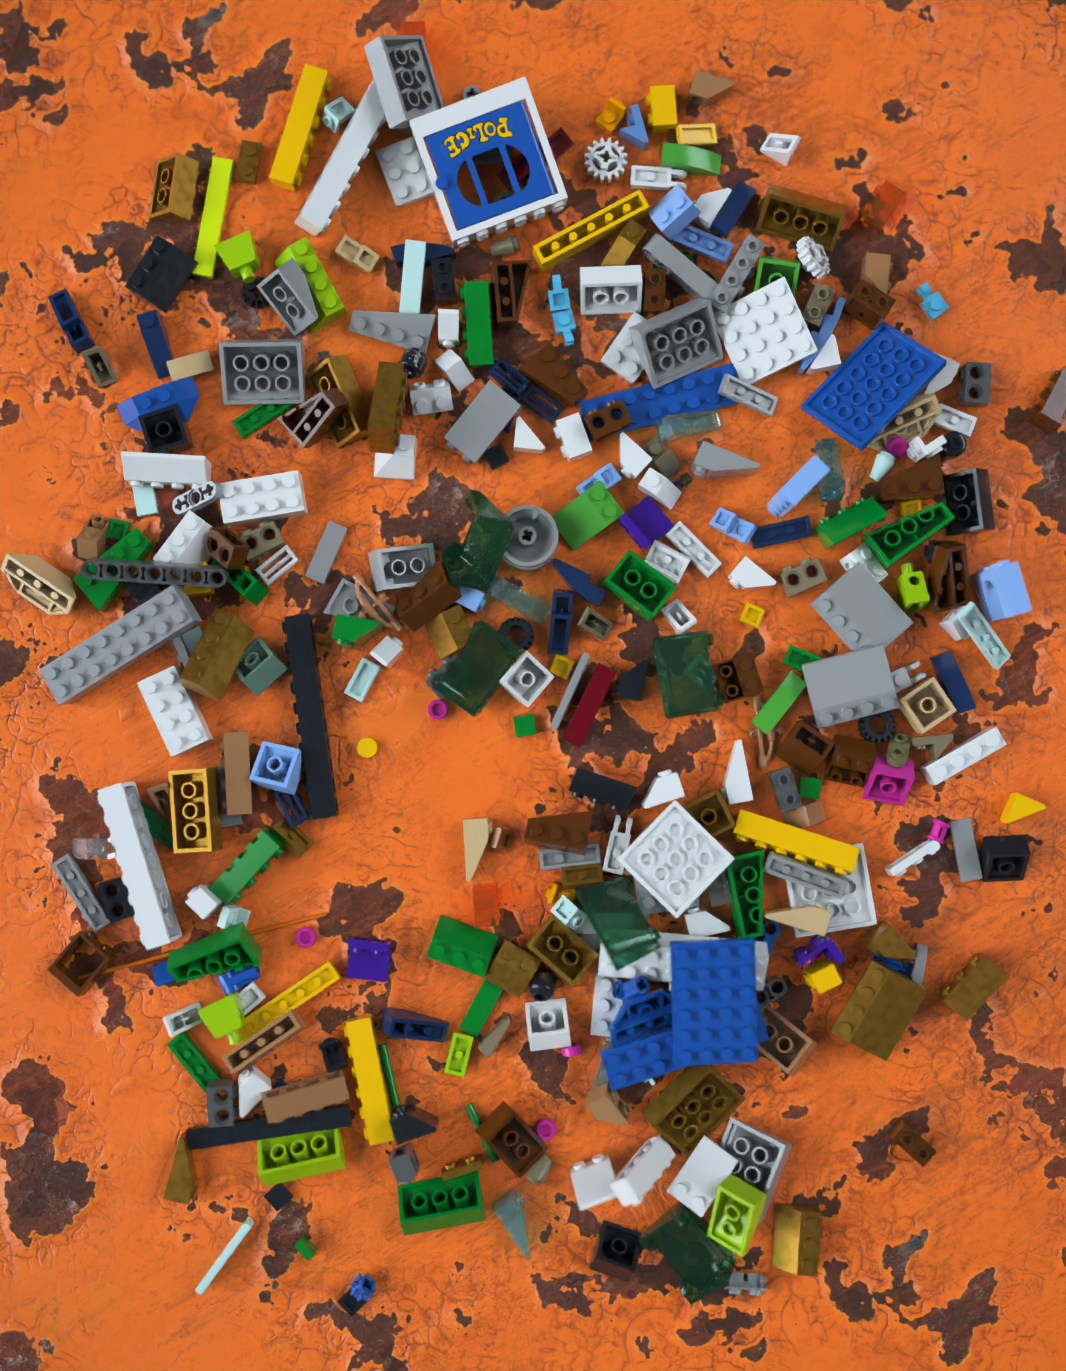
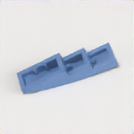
(824, 332)

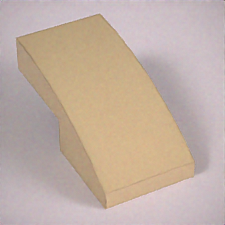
(357, 254)
(189, 365)

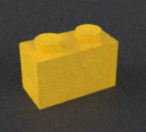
(662, 108)
(821, 976)

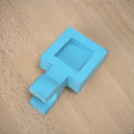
(558, 297)
(933, 303)
(565, 324)

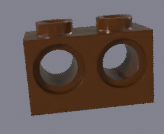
(654, 291)
(611, 425)
(226, 548)
(911, 1142)

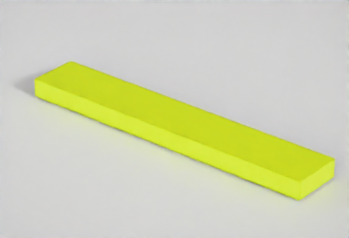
(213, 216)

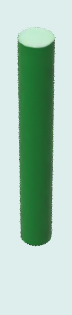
(389, 1074)
(477, 1122)

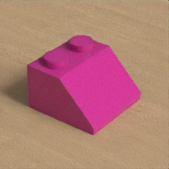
(888, 782)

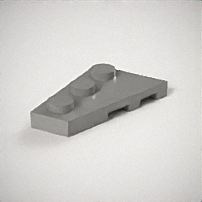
(346, 602)

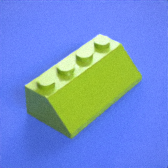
(325, 298)
(300, 1156)

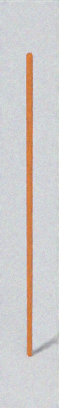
(167, 954)

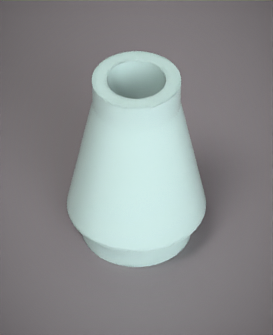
(882, 464)

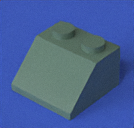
(259, 666)

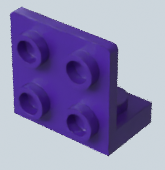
(645, 523)
(818, 944)
(368, 958)

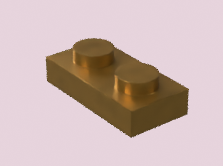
(248, 162)
(292, 838)
(581, 875)
(470, 1164)

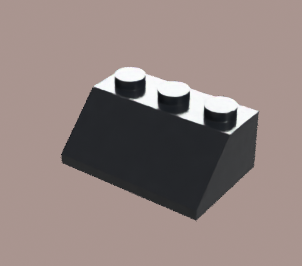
(161, 274)
(969, 501)
(601, 789)

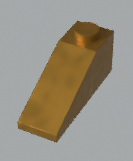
(625, 244)
(183, 1177)

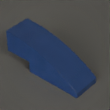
(732, 209)
(433, 251)
(71, 321)
(578, 582)
(560, 621)
(952, 682)

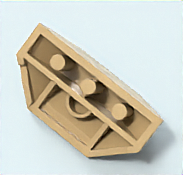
(911, 422)
(39, 583)

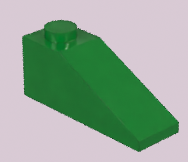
(246, 584)

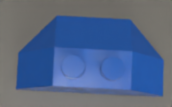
(179, 392)
(642, 1016)

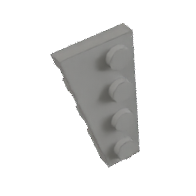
(397, 328)

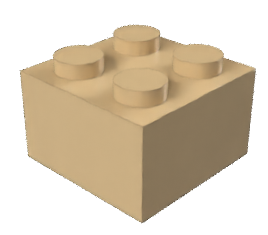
(925, 705)

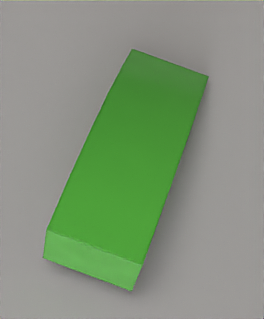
(690, 159)
(779, 702)

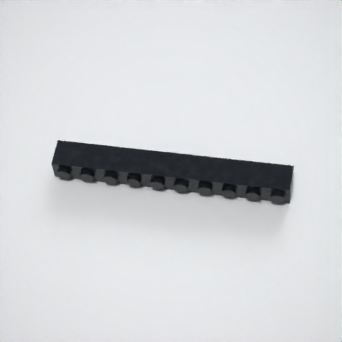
(311, 716)

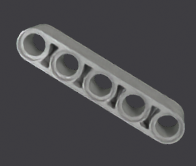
(679, 268)

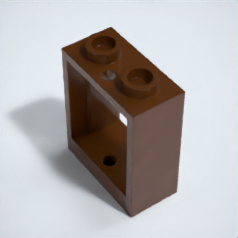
(872, 312)
(67, 977)

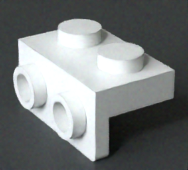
(431, 397)
(917, 449)
(867, 559)
(667, 561)

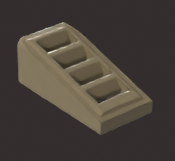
(492, 1038)

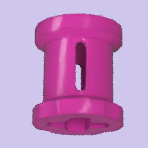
(938, 831)

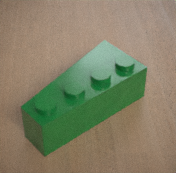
(477, 322)
(898, 539)
(102, 592)
(247, 867)
(746, 889)
(216, 953)

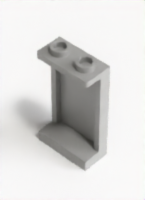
(482, 422)

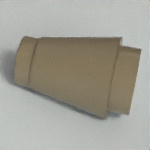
(506, 246)
(539, 1170)

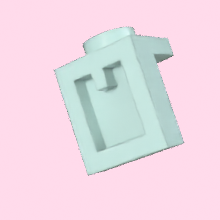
(337, 113)
(568, 913)
(233, 915)

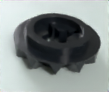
(250, 298)

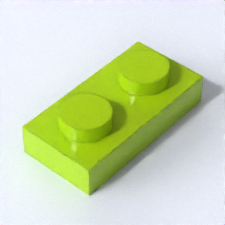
(459, 1054)

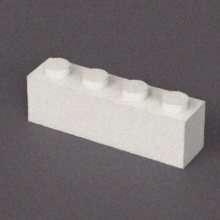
(962, 755)
(643, 1170)

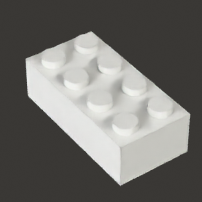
(263, 498)
(175, 711)

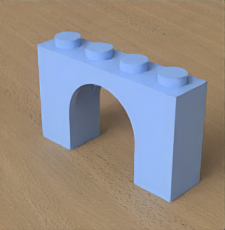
(797, 487)
(1001, 591)

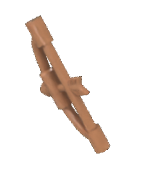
(369, 609)
(754, 732)

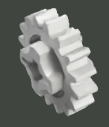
(595, 158)
(813, 257)

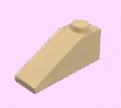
(475, 839)
(805, 917)

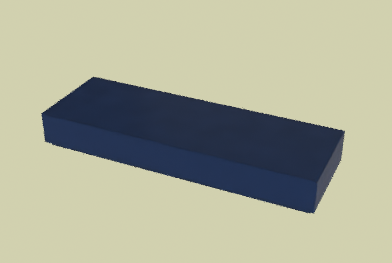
(781, 532)

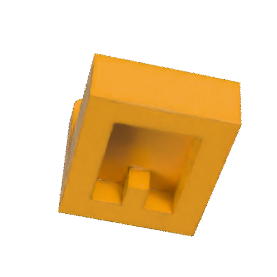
(611, 115)
(556, 891)

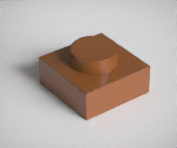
(501, 838)

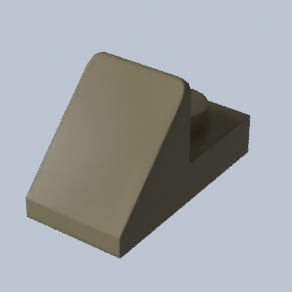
(662, 458)
(936, 744)

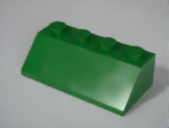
(440, 1204)

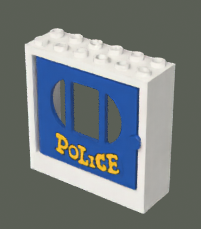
(476, 136)

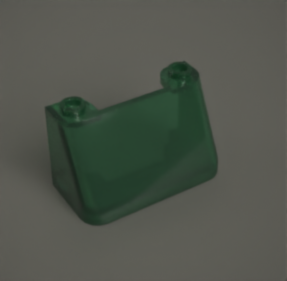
(479, 556)
(478, 668)
(686, 674)
(618, 921)
(694, 1255)

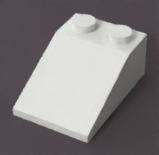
(701, 1175)
(593, 1181)

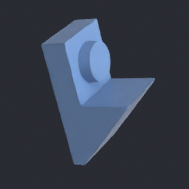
(636, 132)

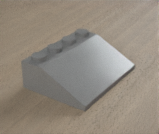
(403, 78)
(677, 341)
(262, 371)
(861, 610)
(850, 686)
(759, 1157)

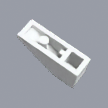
(736, 780)

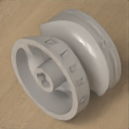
(543, 531)

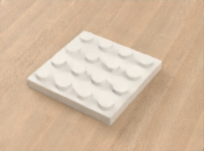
(765, 332)
(675, 859)
(849, 912)

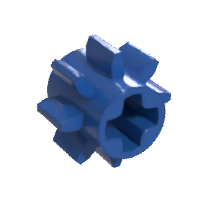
(363, 1287)

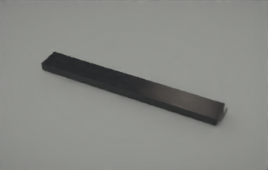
(259, 1129)

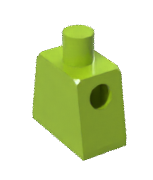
(240, 256)
(912, 589)
(224, 1017)

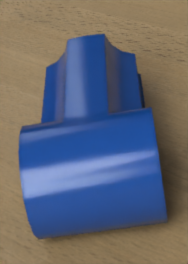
(770, 936)
(234, 980)
(631, 988)

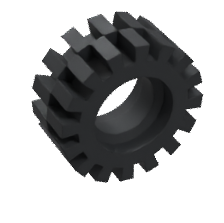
(522, 624)
(885, 734)

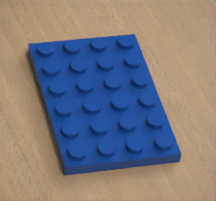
(873, 385)
(714, 1001)

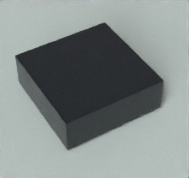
(496, 456)
(278, 1196)
(350, 1303)

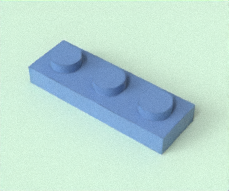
(704, 243)

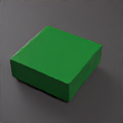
(118, 529)
(524, 725)
(809, 787)
(305, 1247)

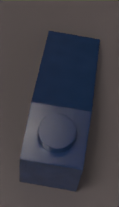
(156, 341)
(413, 1025)

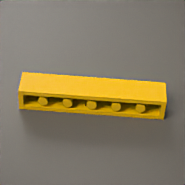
(300, 128)
(590, 230)
(795, 842)
(370, 1078)

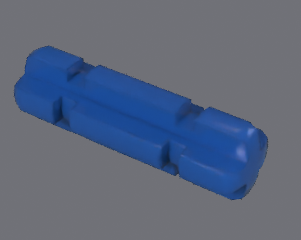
(903, 968)

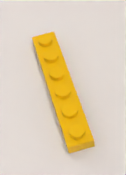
(289, 999)

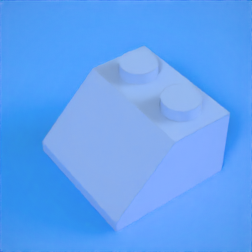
(674, 212)
(277, 768)

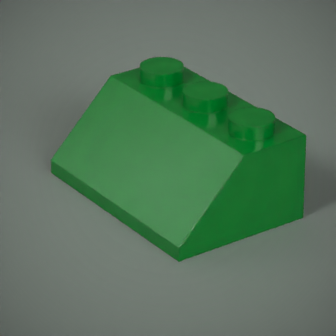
(849, 521)
(639, 585)
(354, 630)
(462, 946)

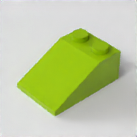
(735, 1214)

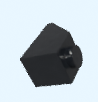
(632, 683)

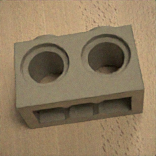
(817, 305)
(263, 546)
(803, 580)

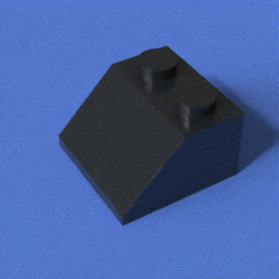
(166, 431)
(1004, 858)
(411, 1123)
(616, 1251)

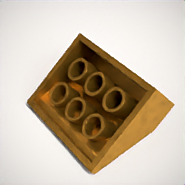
(879, 1009)
(693, 1106)

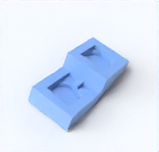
(607, 475)
(733, 526)

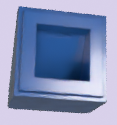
(161, 974)

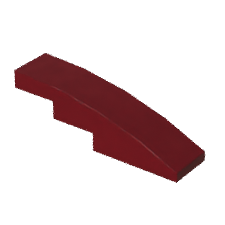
(559, 144)
(589, 704)

